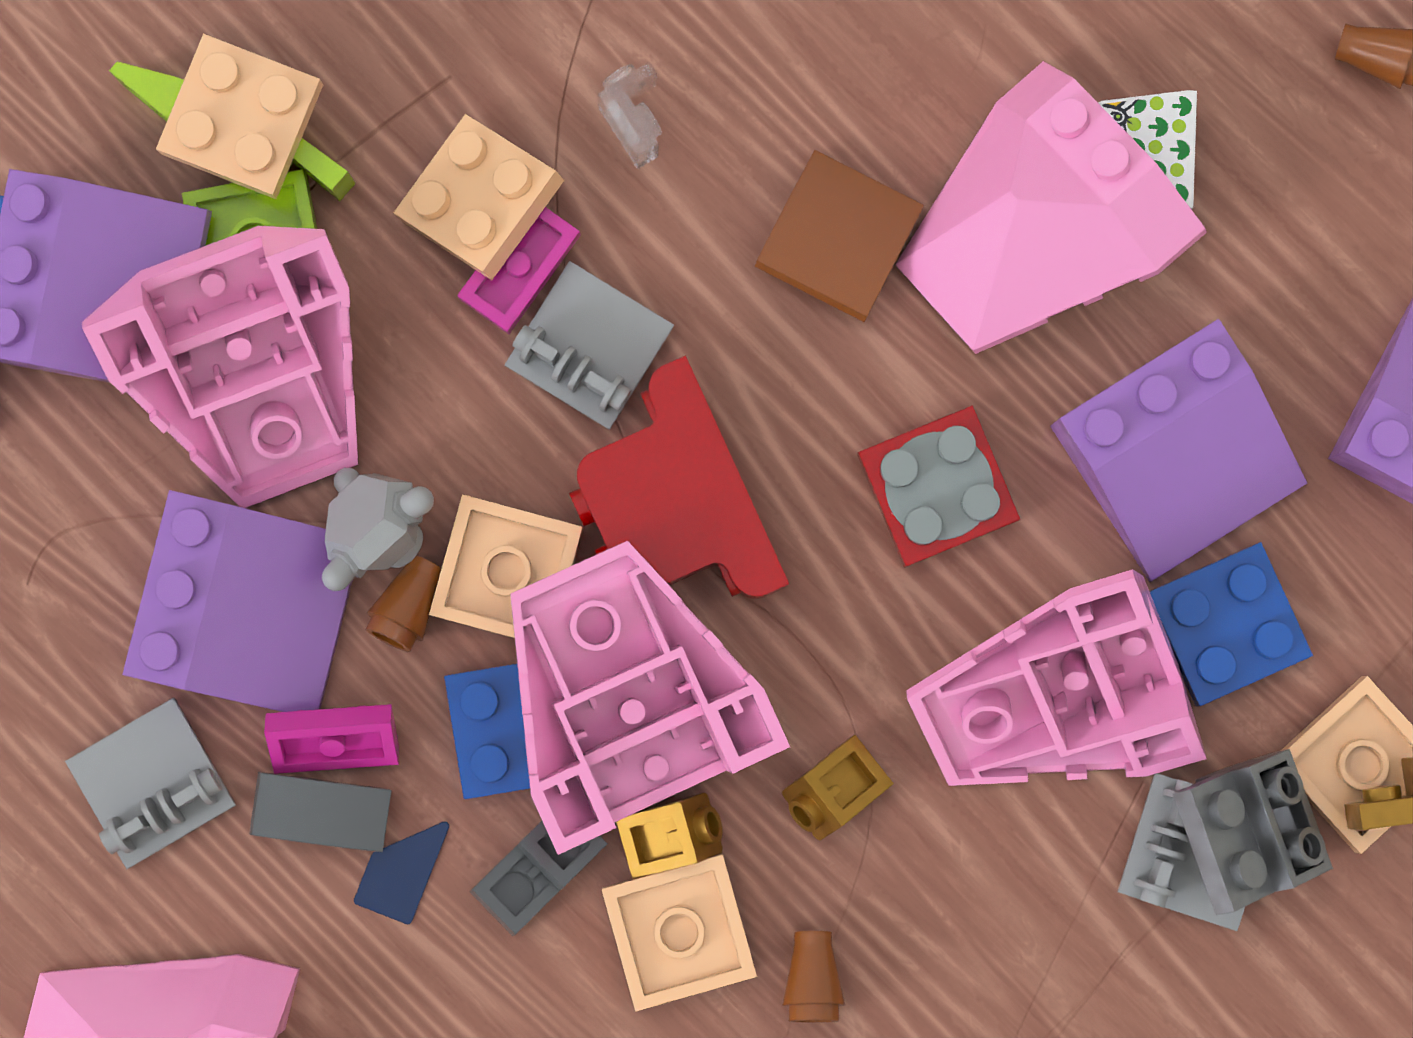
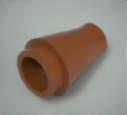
(1379, 52)
(404, 607)
(813, 980)

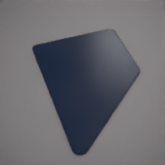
(400, 874)

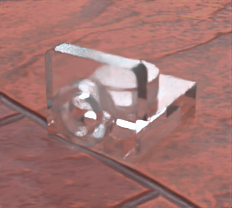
(631, 124)

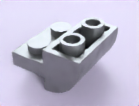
(1252, 831)

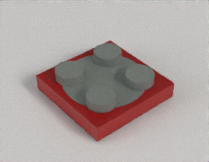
(938, 486)

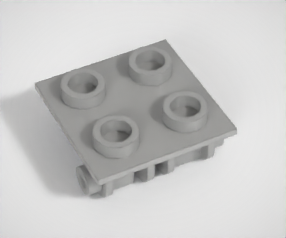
(588, 345)
(150, 784)
(1162, 862)

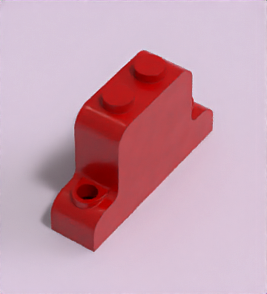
(678, 493)

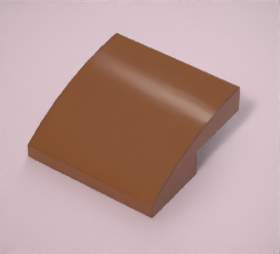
(839, 235)

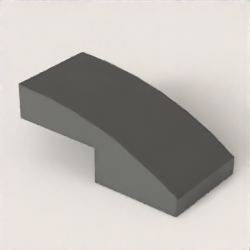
(320, 812)
(531, 877)

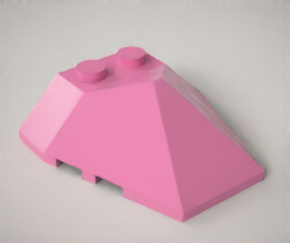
(1044, 215)
(240, 358)
(1064, 692)
(626, 696)
(165, 1000)

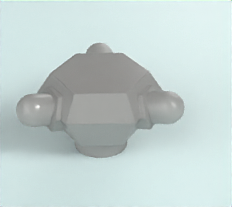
(372, 525)

